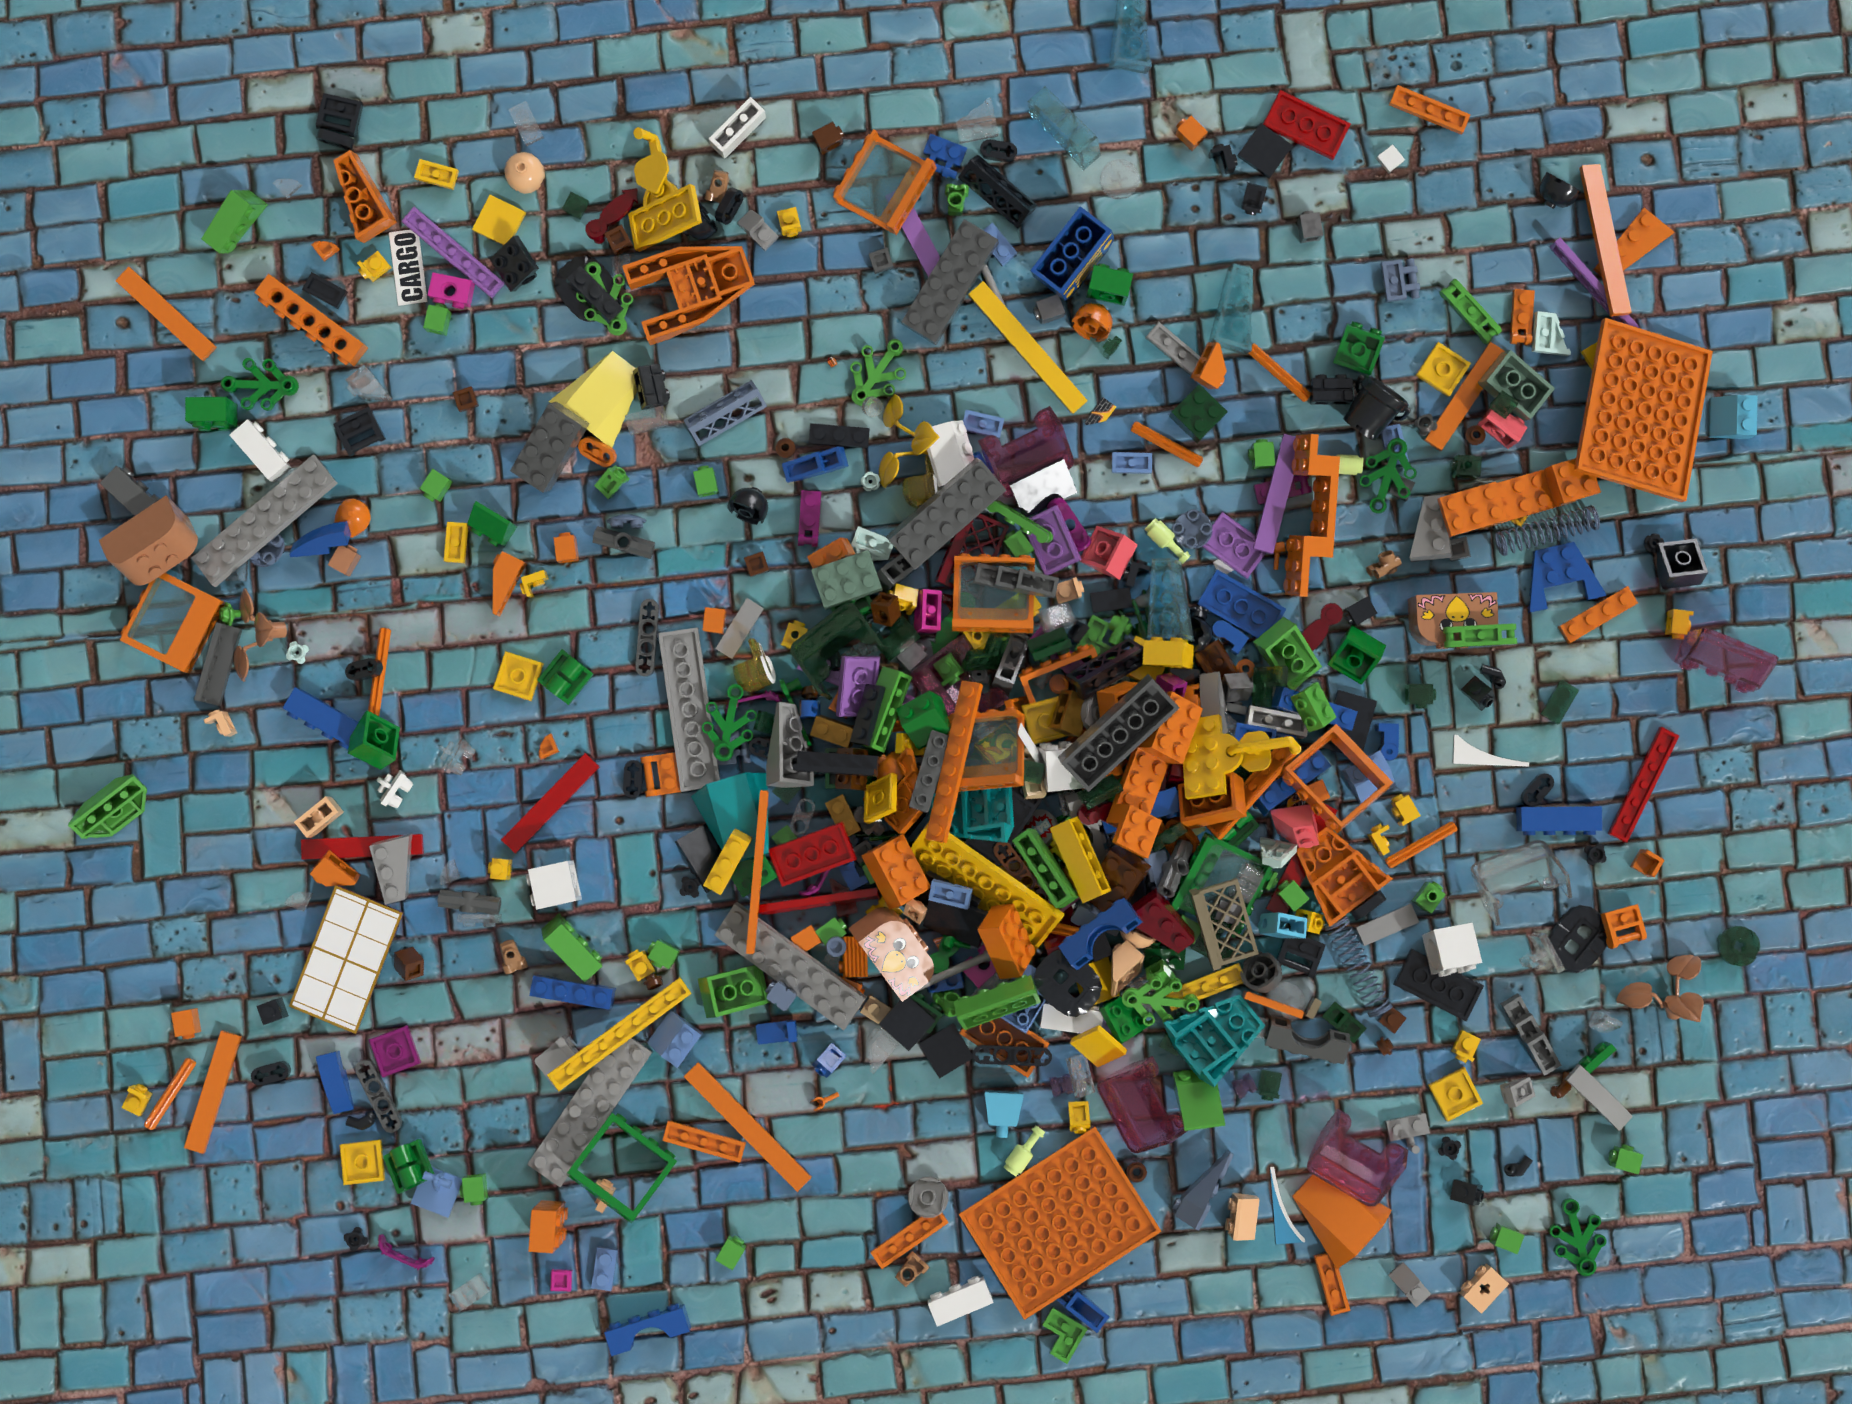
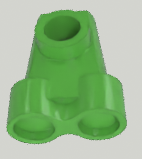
(956, 198)
(1120, 627)
(946, 1001)

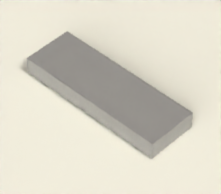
(1173, 348)
(739, 628)
(1387, 924)

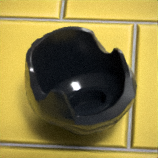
(1201, 632)

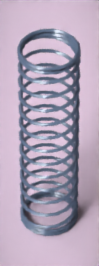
(1504, 550)
(1384, 1007)

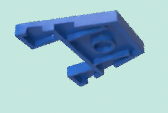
(1560, 566)

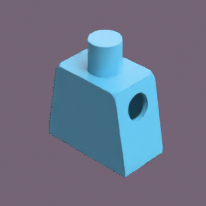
(1273, 925)
(1003, 1110)

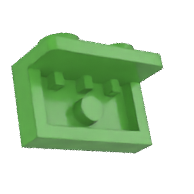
(1313, 707)

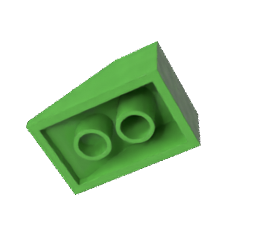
(1287, 647)
(733, 991)
(1197, 1101)

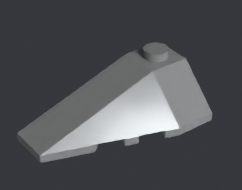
(783, 749)

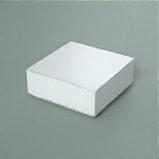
(1390, 159)

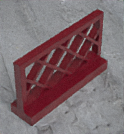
(958, 541)

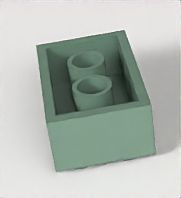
(1519, 381)
(846, 579)

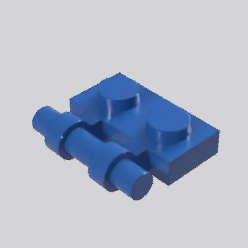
(947, 152)

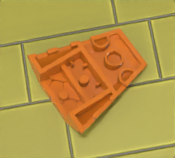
(1339, 875)
(1339, 1219)

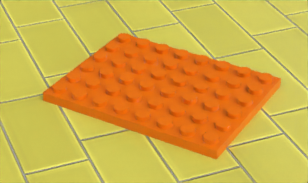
(1643, 410)
(1059, 1222)

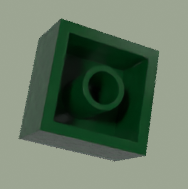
(1198, 413)

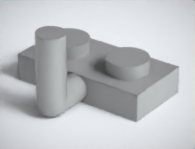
(1408, 1128)

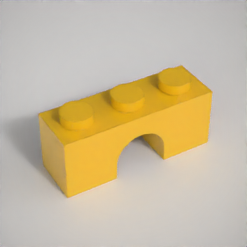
(727, 861)

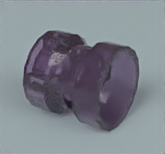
(1061, 1085)
(1242, 1087)

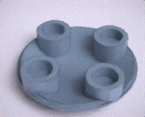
(617, 521)
(1192, 529)
(269, 553)

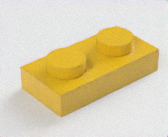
(436, 174)
(455, 542)

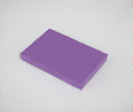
(1233, 546)
(1061, 550)
(854, 675)

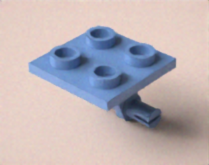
(438, 1192)

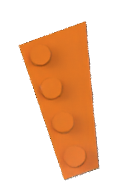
(1639, 238)

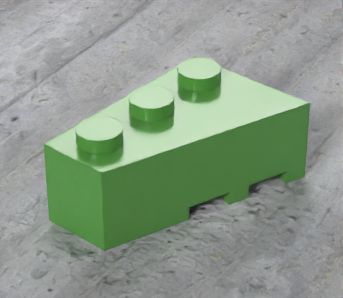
(233, 220)
(571, 947)

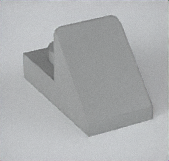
(757, 229)
(1517, 1091)
(1409, 1284)

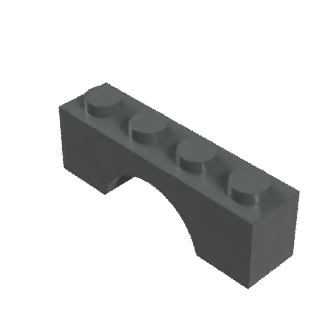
(1331, 1046)

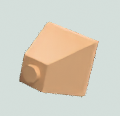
(1125, 966)

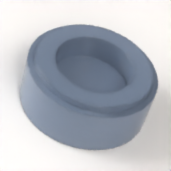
(836, 946)

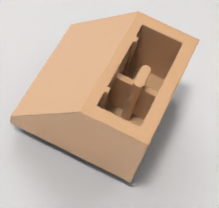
(1242, 1216)

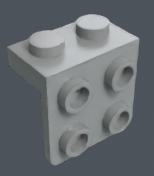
(556, 1055)

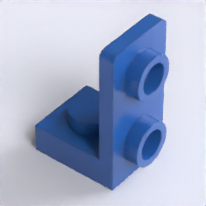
(777, 1032)

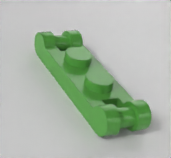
(1470, 311)
(1027, 525)
(1480, 635)

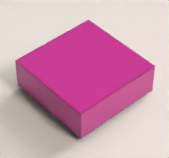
(561, 1280)

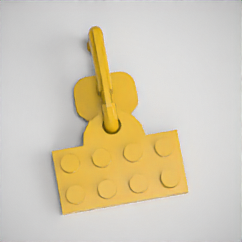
(665, 208)
(1210, 751)

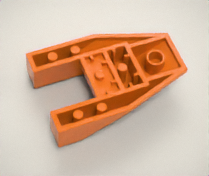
(701, 280)

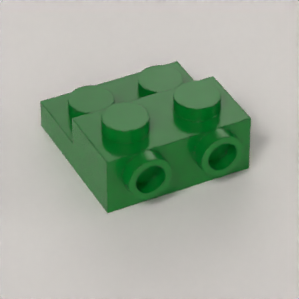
(1359, 348)

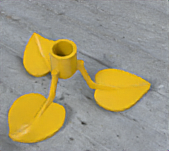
(924, 438)

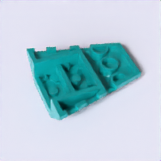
(733, 805)
(983, 814)
(1214, 1037)

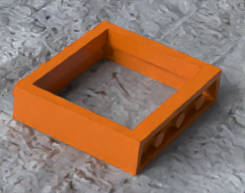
(1047, 666)
(1357, 757)

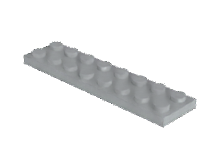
(264, 520)
(687, 707)
(793, 967)
(588, 1110)

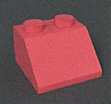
(1505, 431)
(1108, 552)
(1296, 825)

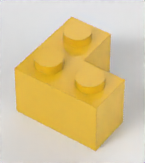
(1171, 654)

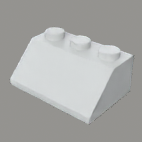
(950, 452)

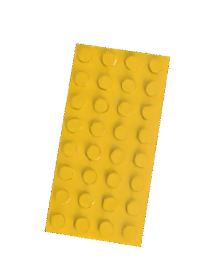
(990, 883)

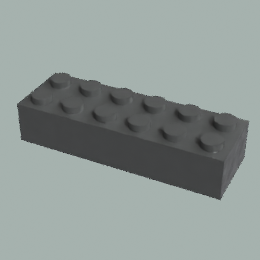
(950, 282)
(946, 513)
(1118, 732)

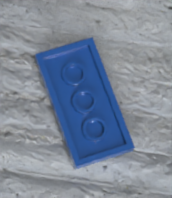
(1240, 605)

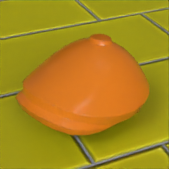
(355, 513)

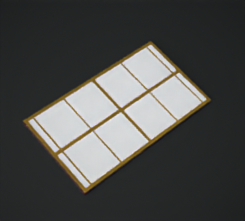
(346, 959)

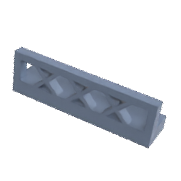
(724, 406)

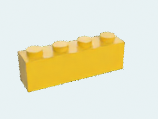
(1080, 859)

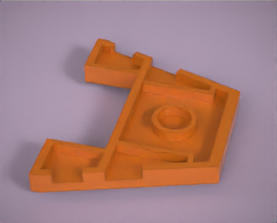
(904, 815)

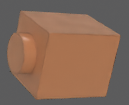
(345, 559)

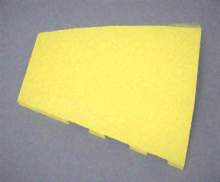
(602, 396)

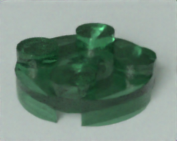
(1169, 836)
(1748, 951)

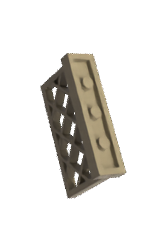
(1206, 924)

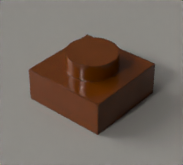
(465, 399)
(756, 564)
(1392, 1020)

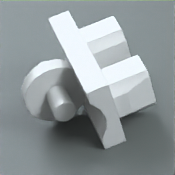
(389, 796)

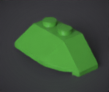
(110, 808)

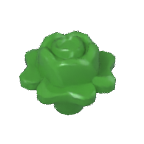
(228, 614)

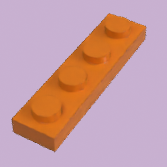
(1429, 109)
(1598, 614)
(704, 1141)
(907, 1239)

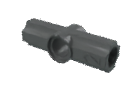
(611, 539)
(1175, 868)
(469, 902)

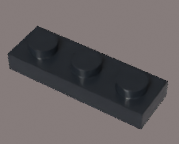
(594, 294)
(839, 436)
(867, 714)

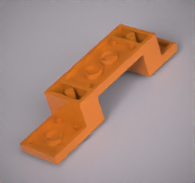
(1515, 498)
(1324, 505)
(1144, 777)

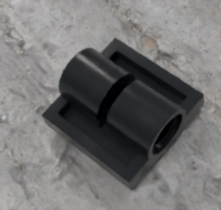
(514, 264)

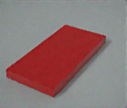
(1306, 125)
(812, 854)

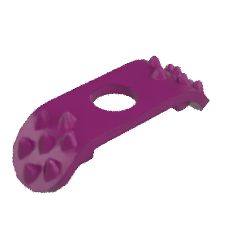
(1078, 534)
(768, 695)
(814, 888)
(386, 1249)

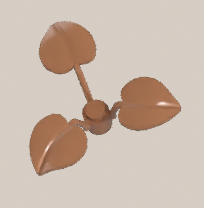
(264, 630)
(1687, 1006)

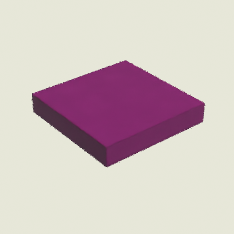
(395, 1051)

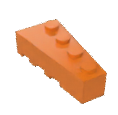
(365, 204)

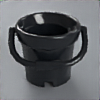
(1375, 407)

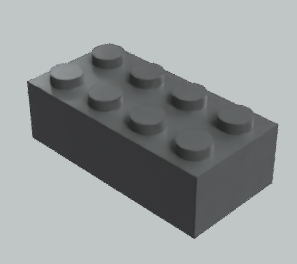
(549, 447)

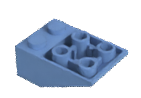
(1024, 1018)

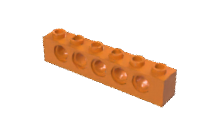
(272, 287)

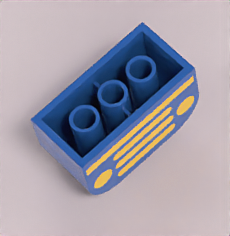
(1073, 254)

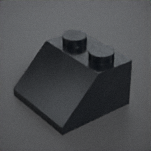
(1680, 564)

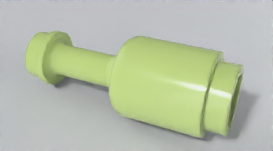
(1350, 464)
(1164, 538)
(1022, 1154)

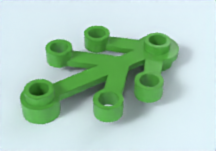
(614, 293)
(875, 374)
(1158, 999)

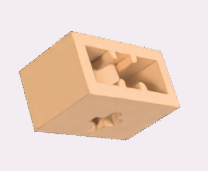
(319, 817)
(1493, 1284)

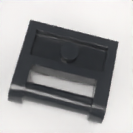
(339, 108)
(356, 425)
(1304, 948)

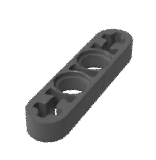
(644, 637)
(374, 1098)

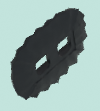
(568, 294)
(1589, 948)
(1058, 994)

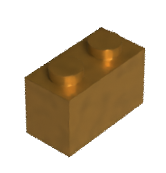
(1067, 714)
(832, 731)
(841, 812)

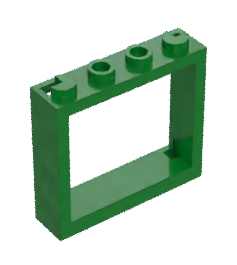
(603, 1195)

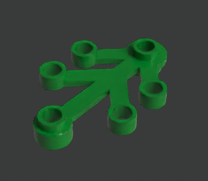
(262, 385)
(1389, 472)
(728, 726)
(1579, 1240)

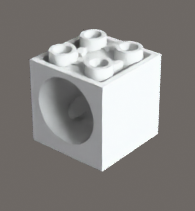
(1056, 775)
(553, 884)
(1452, 949)

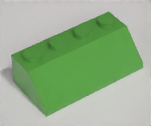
(996, 1002)

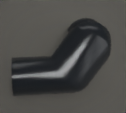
(1495, 675)
(362, 1123)
(1518, 1169)

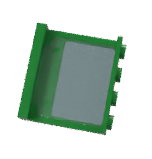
(1212, 864)

